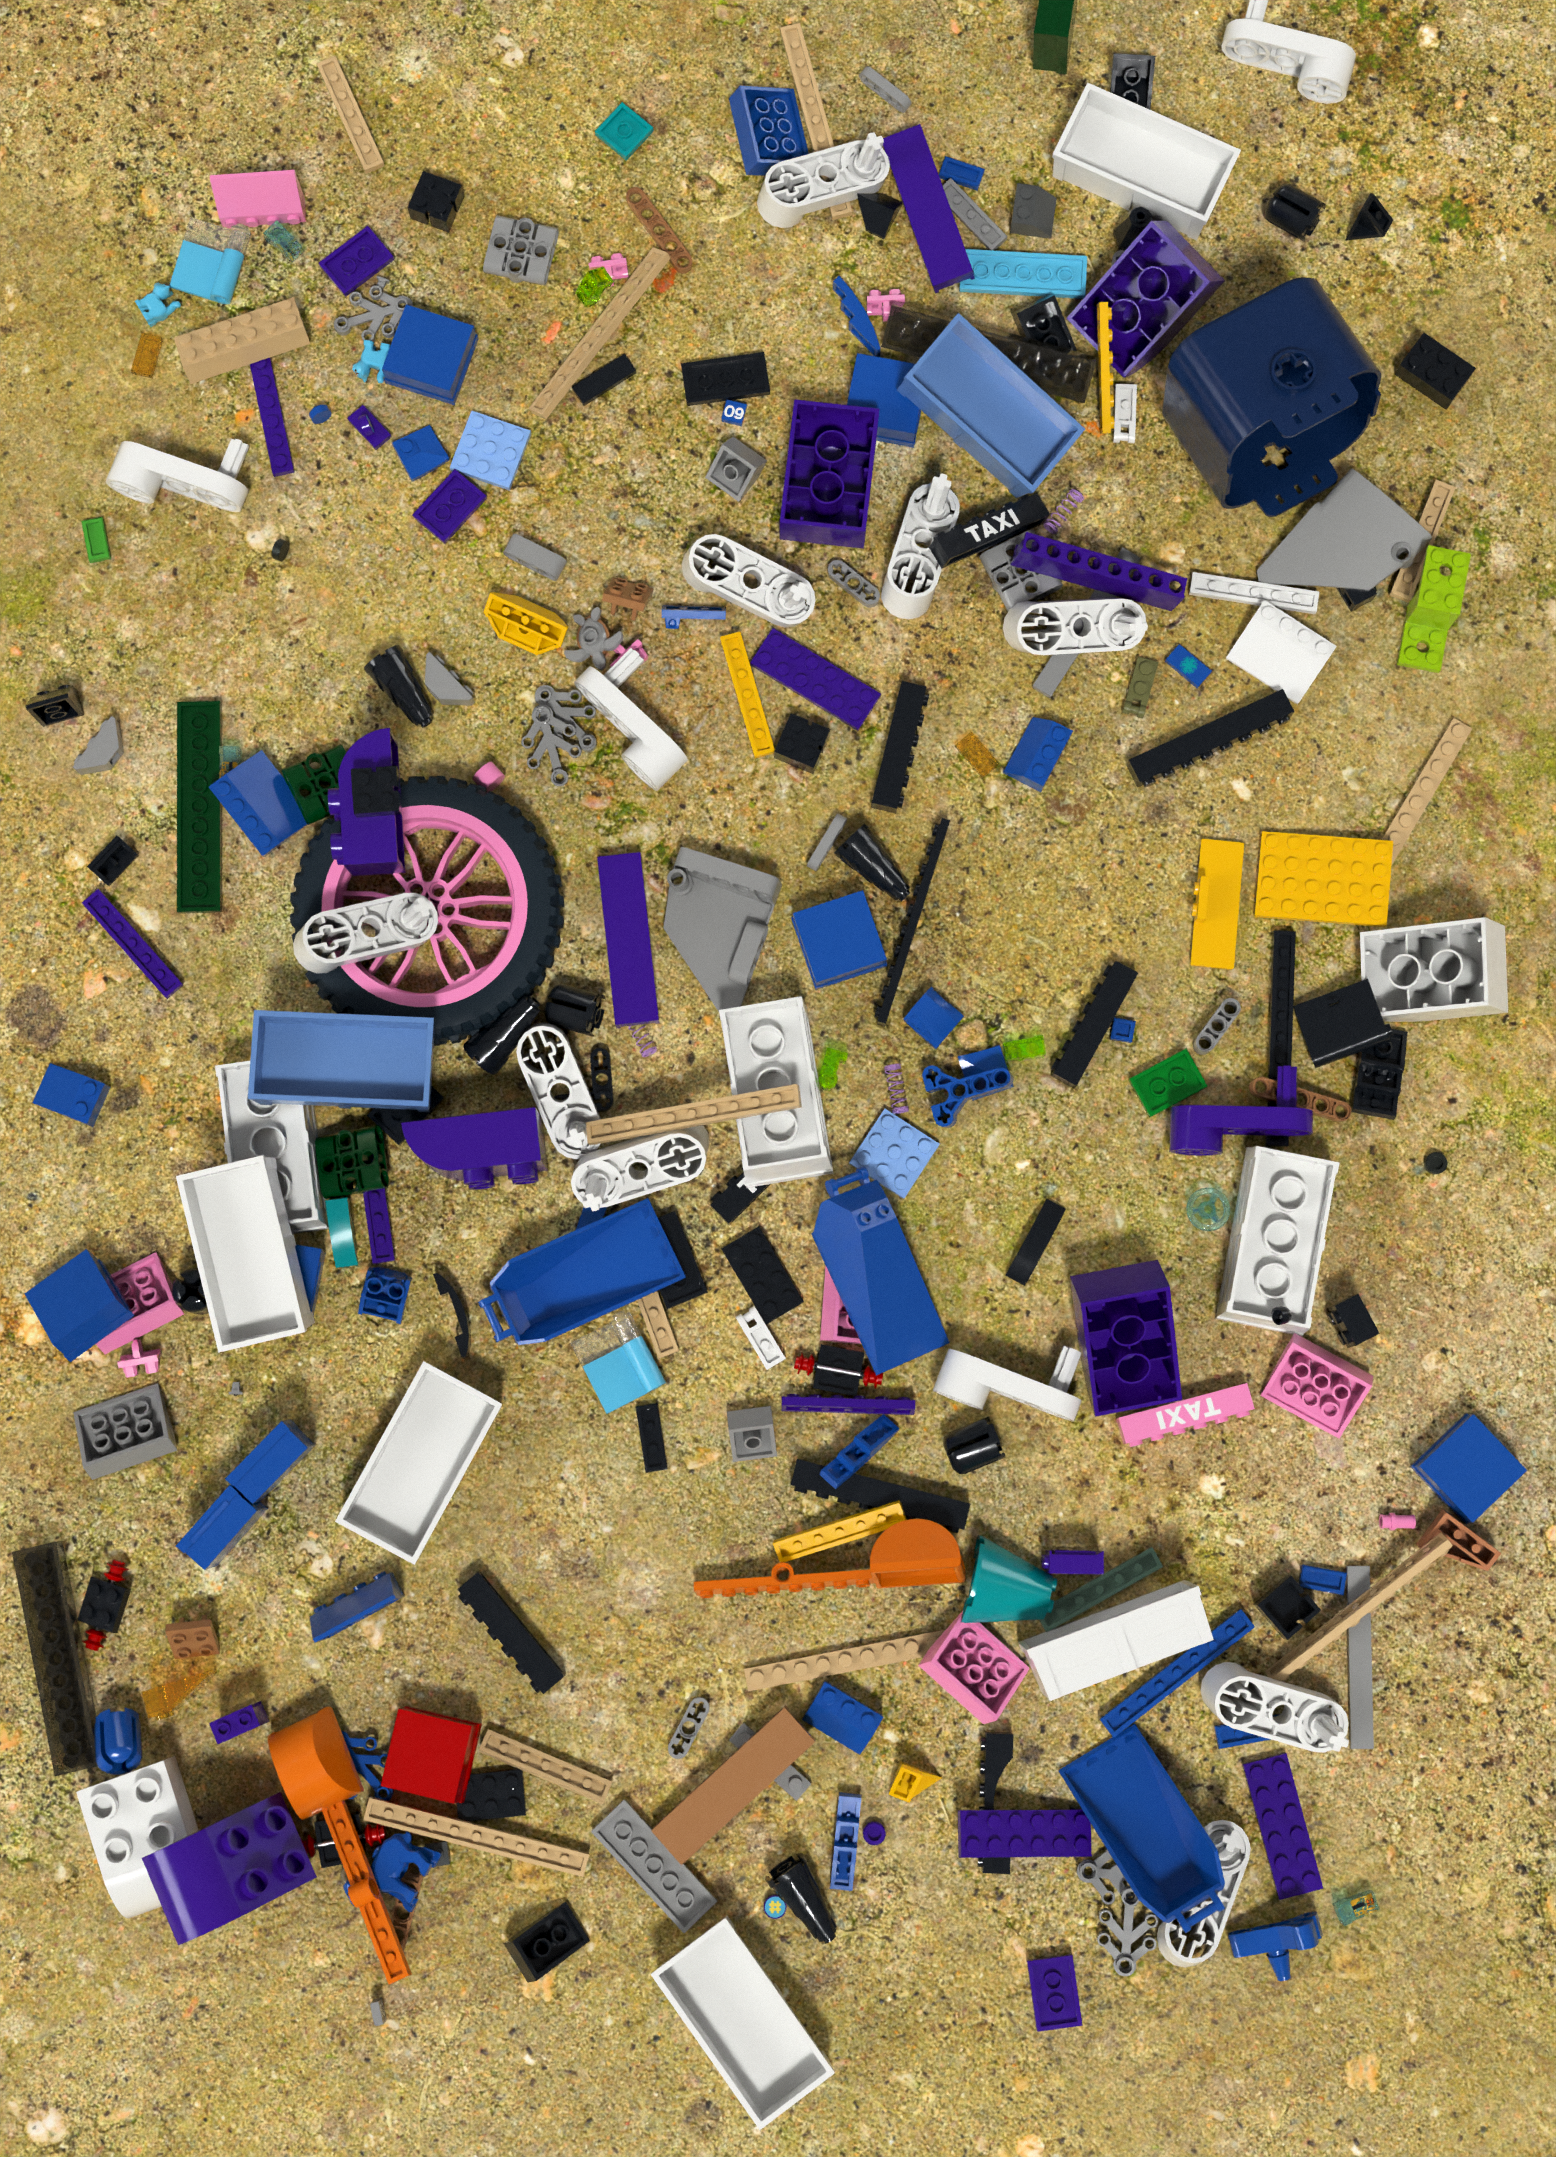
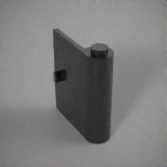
(1343, 1027)

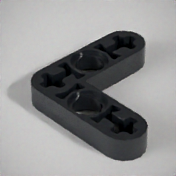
(598, 1090)

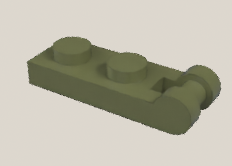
(1140, 686)

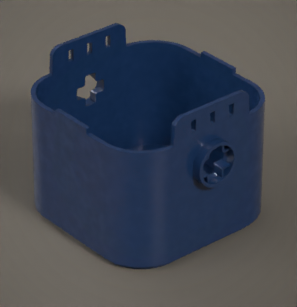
(1266, 377)

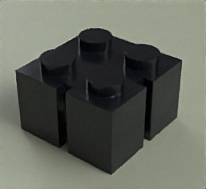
(435, 196)
(800, 743)
(374, 791)
(1352, 1321)
(1285, 1607)

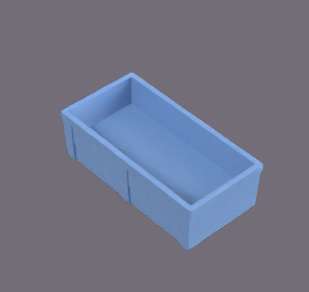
(990, 407)
(341, 1060)

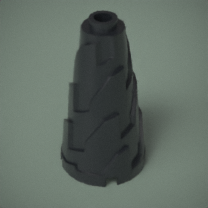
(395, 677)
(867, 857)
(501, 1036)
(799, 1890)

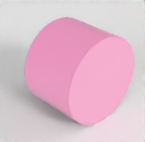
(489, 776)

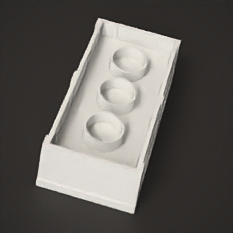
(1143, 160)
(769, 1049)
(277, 1132)
(1276, 1239)
(245, 1252)
(418, 1463)
(1117, 1639)
(743, 2023)

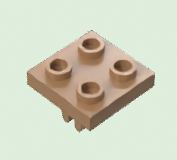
(628, 595)
(192, 1638)

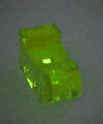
(593, 286)
(1024, 1049)
(828, 1073)

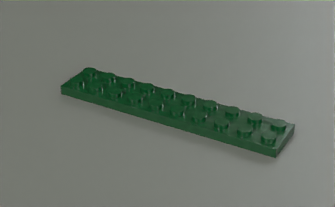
(198, 808)

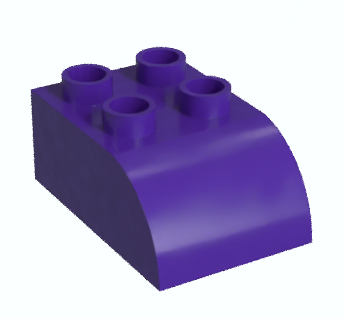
(1151, 296)
(829, 474)
(366, 843)
(482, 1146)
(1126, 1337)
(229, 1868)

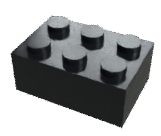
(1435, 371)

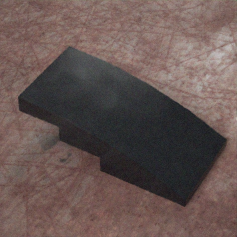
(1380, 1077)

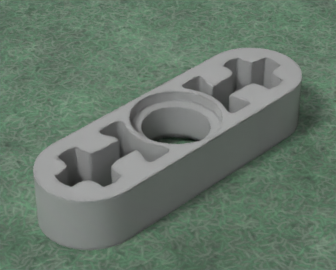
(885, 89)
(869, 588)
(827, 842)
(675, 1740)

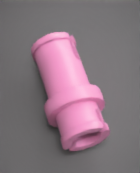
(1394, 1521)

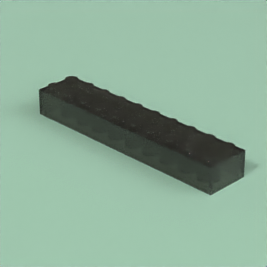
(1049, 366)
(57, 1656)

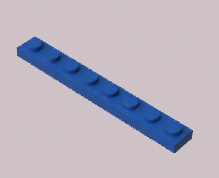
(1176, 1674)

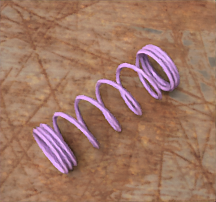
(1048, 525)
(652, 1050)
(897, 1110)

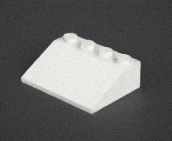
(1281, 652)

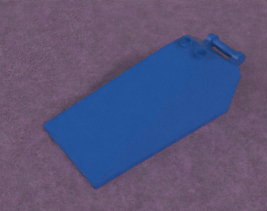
(876, 1273)
(582, 1276)
(1147, 1828)

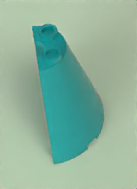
(1006, 1587)

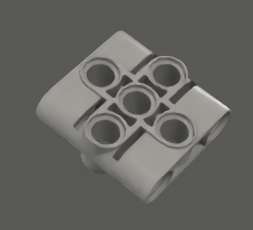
(502, 260)
(998, 565)

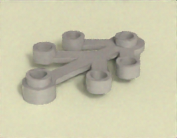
(375, 315)
(564, 713)
(550, 742)
(1113, 1874)
(1127, 1935)

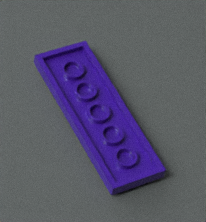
(815, 679)
(1282, 1826)
(1023, 1833)

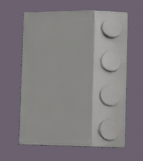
(124, 1431)

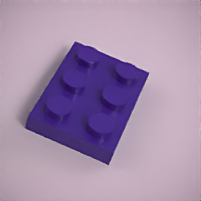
(356, 261)
(449, 506)
(1054, 1992)

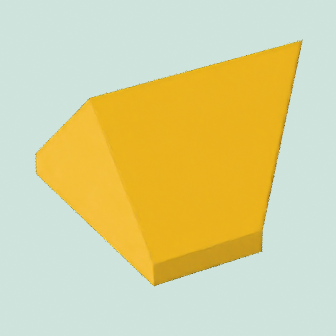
(911, 1781)

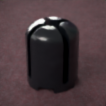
(1294, 211)
(574, 1009)
(185, 1292)
(973, 1446)

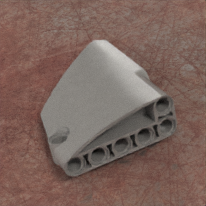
(1346, 540)
(719, 921)

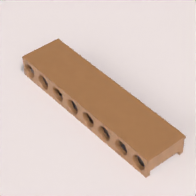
(733, 1785)

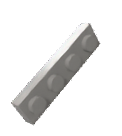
(973, 217)
(790, 1779)

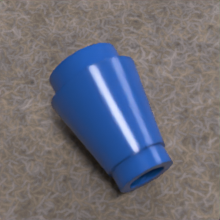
(1280, 1963)

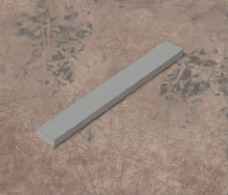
(1060, 664)
(1359, 1664)

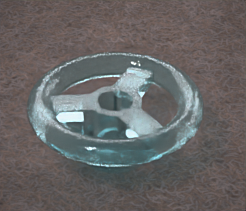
(1218, 1223)

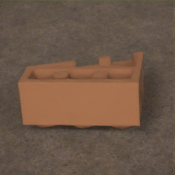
(1467, 1545)

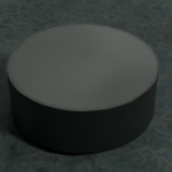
(280, 550)
(1435, 1163)

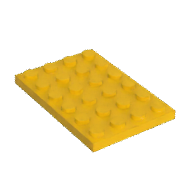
(1324, 879)

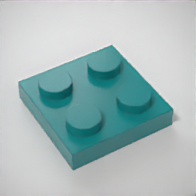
(624, 131)

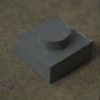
(443, 1848)

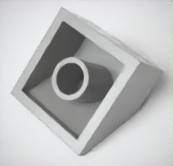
(735, 468)
(751, 1433)

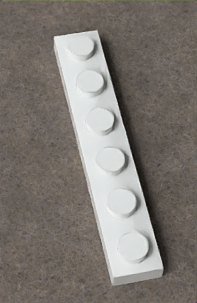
(1253, 592)

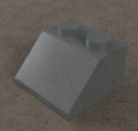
(1033, 211)

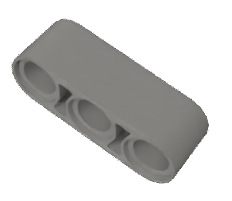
(534, 557)
(1221, 1017)

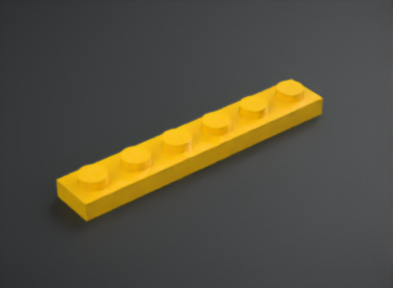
(1105, 358)
(747, 695)
(838, 1531)

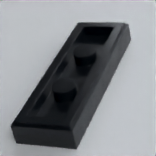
(604, 380)
(651, 1437)

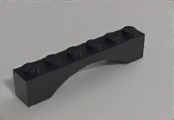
(997, 1754)

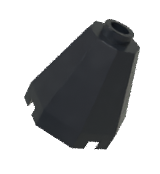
(1130, 226)

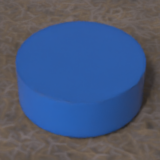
(320, 414)

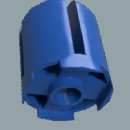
(118, 1741)

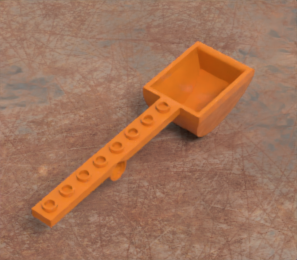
(903, 1556)
(319, 1778)

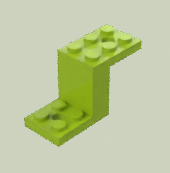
(1433, 608)

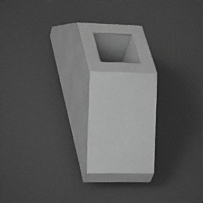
(445, 684)
(101, 750)

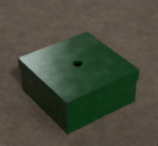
(1053, 35)

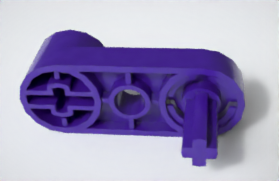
(1200, 1128)

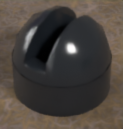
(1276, 1315)

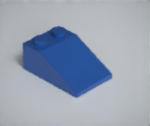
(71, 1094)

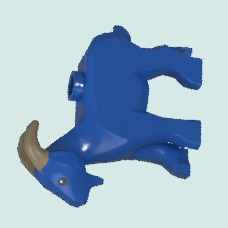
(391, 1864)

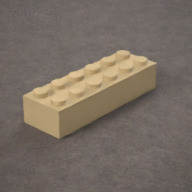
(241, 340)

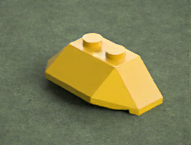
(525, 623)

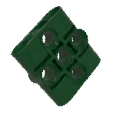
(307, 778)
(335, 1149)

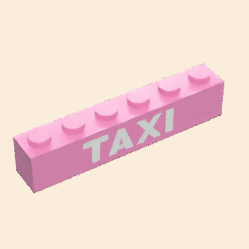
(1185, 1413)

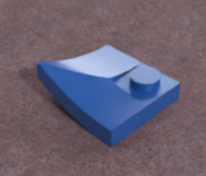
(420, 453)
(984, 1061)

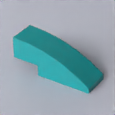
(342, 1232)

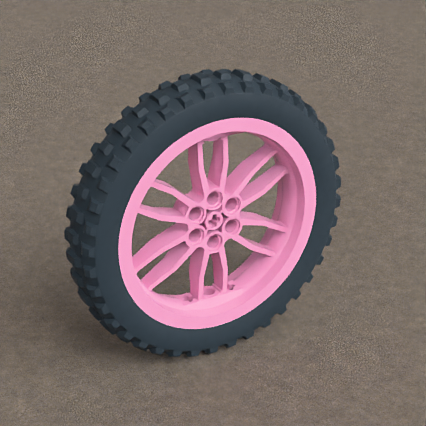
(532, 934)

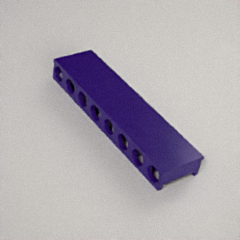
(927, 208)
(1097, 576)
(628, 939)

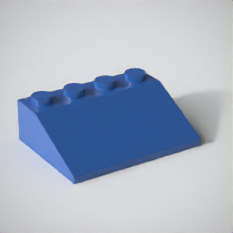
(767, 127)
(260, 803)
(354, 1607)

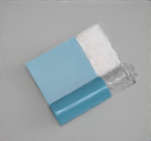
(210, 260)
(618, 1362)

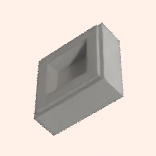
(378, 2012)

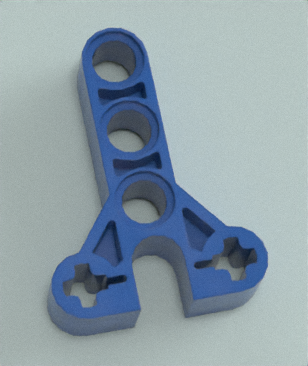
(955, 1103)
(1294, 1933)

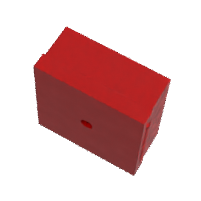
(431, 1754)

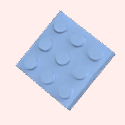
(490, 450)
(894, 1153)

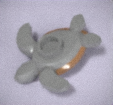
(593, 640)

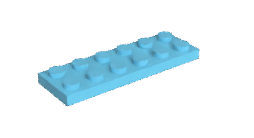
(1026, 274)

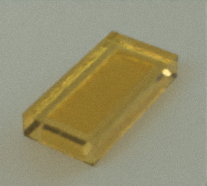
(146, 355)
(977, 755)

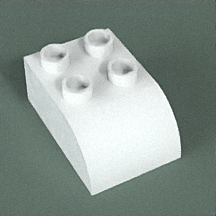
(1437, 970)
(131, 1820)

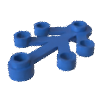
(360, 1761)

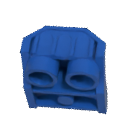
(933, 1018)
(385, 1293)

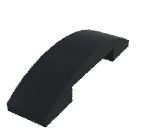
(1035, 1242)
(463, 1340)

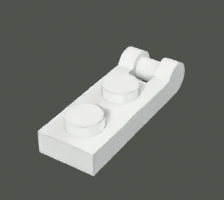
(1125, 412)
(761, 1338)

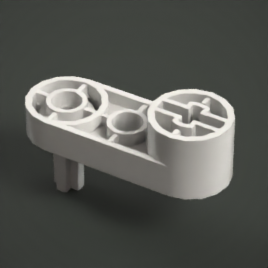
(1318, 61)
(795, 185)
(142, 471)
(929, 511)
(764, 601)
(1103, 619)
(652, 752)
(394, 922)
(562, 1118)
(670, 1160)
(971, 1380)
(1303, 1723)
(1229, 1845)

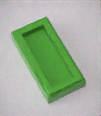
(96, 540)

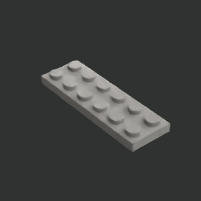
(653, 1866)

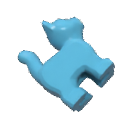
(153, 303)
(371, 359)

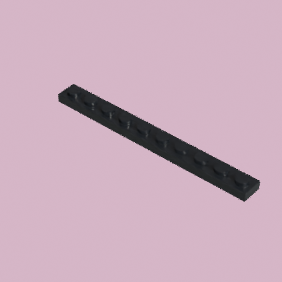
(909, 930)
(1281, 1012)

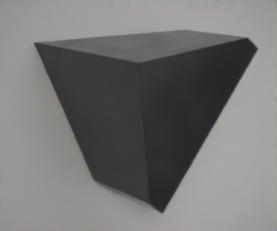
(878, 212)
(1371, 221)

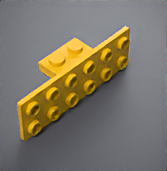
(1216, 904)

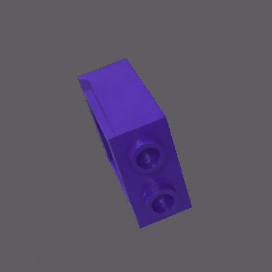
(1073, 1562)
(239, 1722)

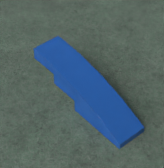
(859, 321)
(859, 1451)
(845, 1841)

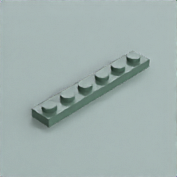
(1101, 1588)

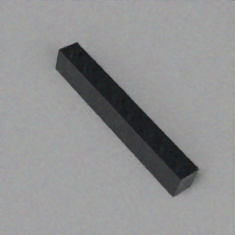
(1210, 738)
(875, 1493)

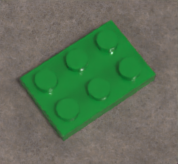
(1167, 1083)

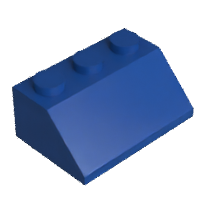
(1038, 752)
(842, 1717)

